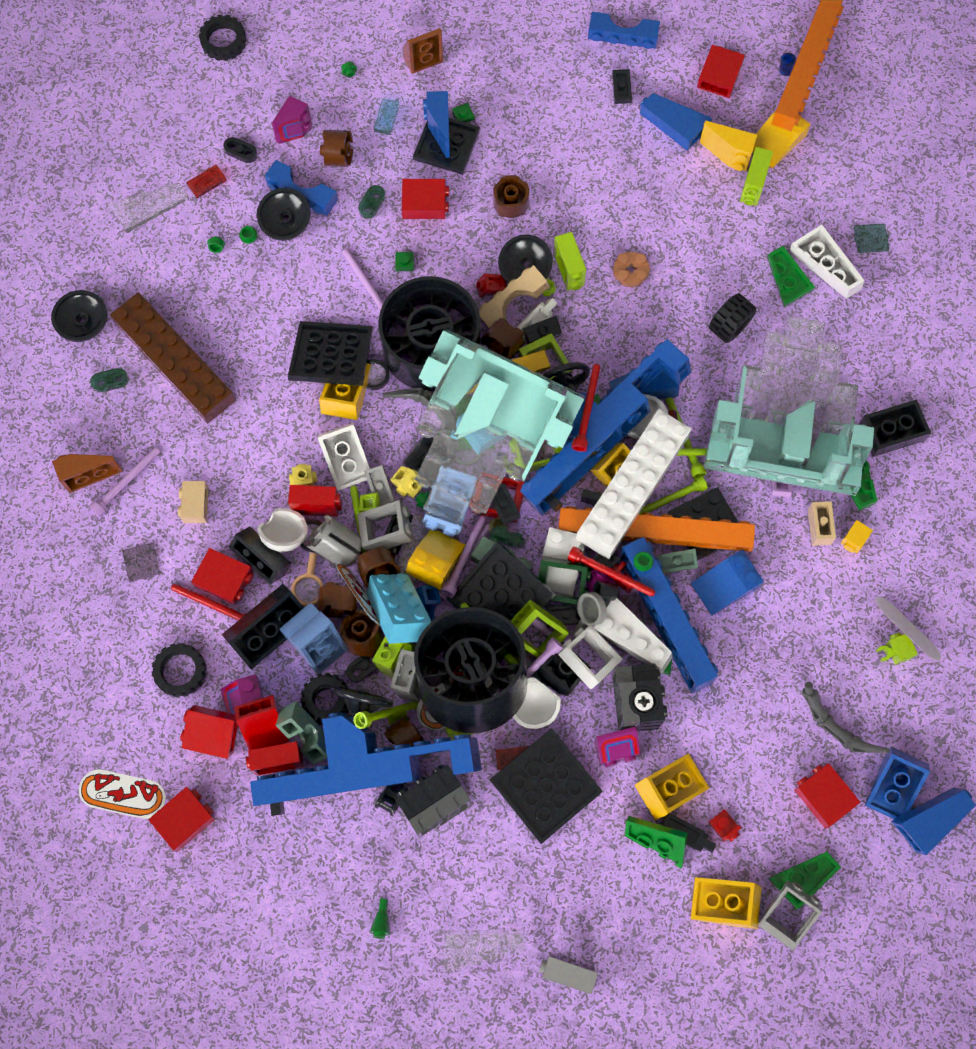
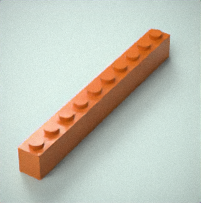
(807, 64)
(674, 531)

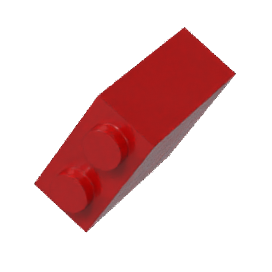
(720, 71)
(424, 199)
(315, 500)
(222, 576)
(258, 723)
(209, 731)
(826, 795)
(182, 818)

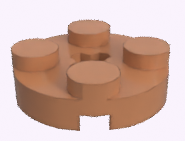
(633, 259)

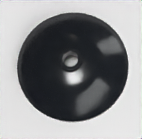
(282, 204)
(522, 250)
(75, 307)

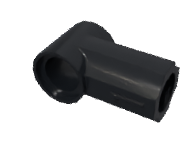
(606, 590)

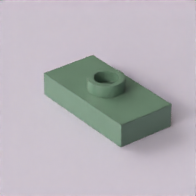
(678, 561)

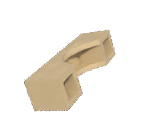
(529, 283)

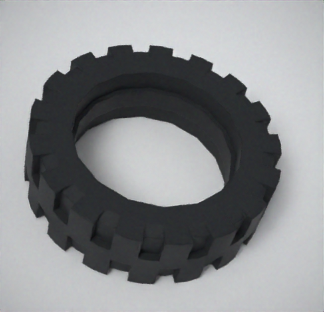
(226, 52)
(165, 655)

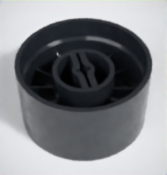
(424, 323)
(471, 638)

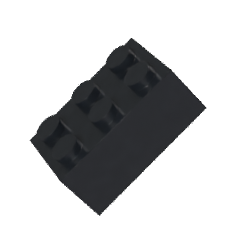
(897, 427)

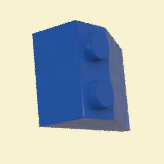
(437, 113)
(727, 582)
(897, 783)

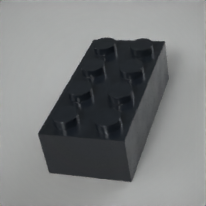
(259, 630)

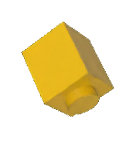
(856, 537)

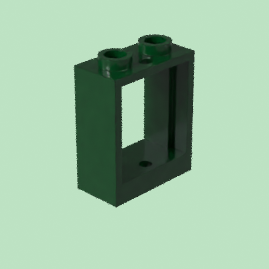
(562, 563)

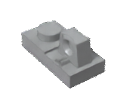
(379, 484)

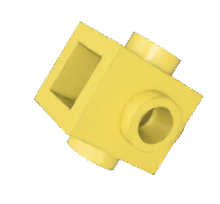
(305, 471)
(405, 482)

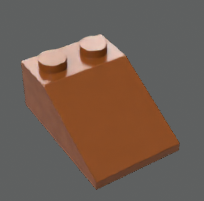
(423, 51)
(81, 470)

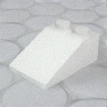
(344, 456)
(558, 546)

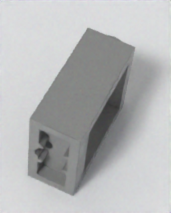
(390, 540)
(405, 678)
(779, 931)
(568, 974)

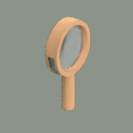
(306, 586)

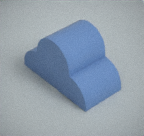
(314, 638)

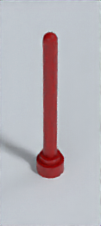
(580, 442)
(576, 555)
(207, 602)

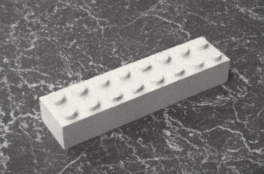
(633, 484)

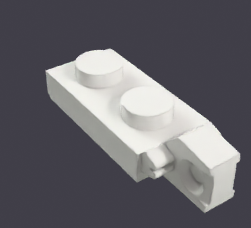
(540, 312)

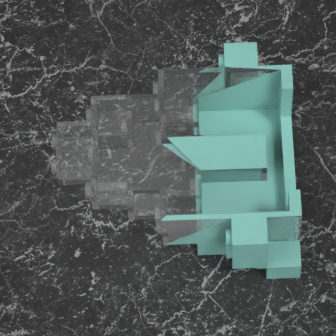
(793, 416)
(484, 424)

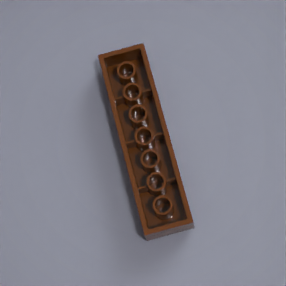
(173, 357)

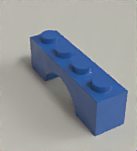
(642, 35)
(319, 198)

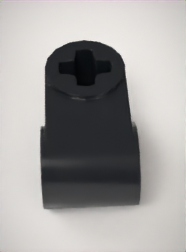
(389, 795)

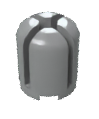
(335, 542)

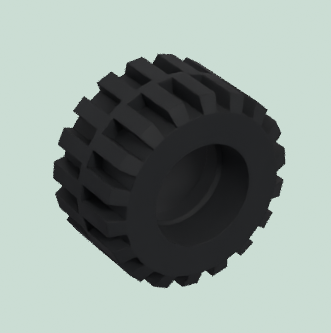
(732, 318)
(311, 691)

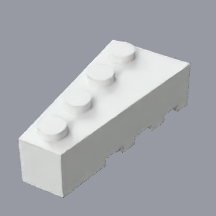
(826, 259)
(632, 636)

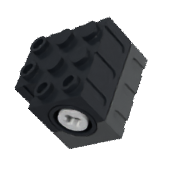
(639, 697)
(433, 800)

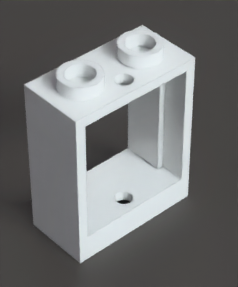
(600, 646)

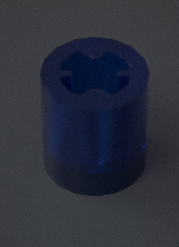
(786, 64)

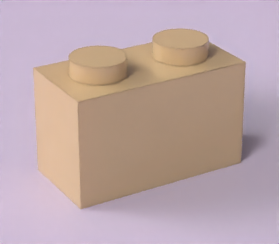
(193, 502)
(821, 523)

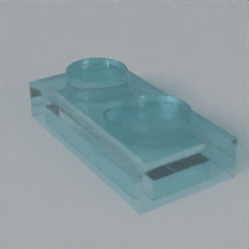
(386, 116)

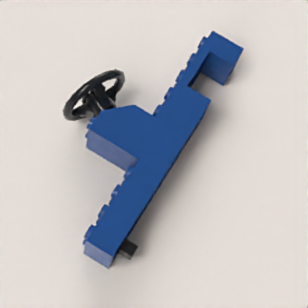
(607, 423)
(356, 759)

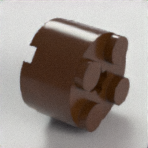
(337, 148)
(511, 196)
(503, 338)
(376, 562)
(336, 600)
(361, 634)
(403, 732)

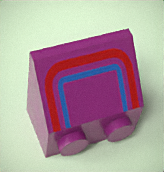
(292, 121)
(241, 692)
(617, 747)

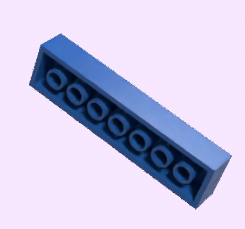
(671, 620)

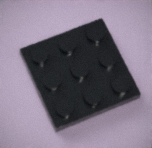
(461, 139)
(707, 505)

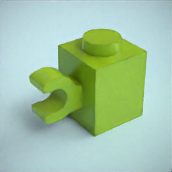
(899, 648)

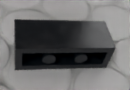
(265, 561)

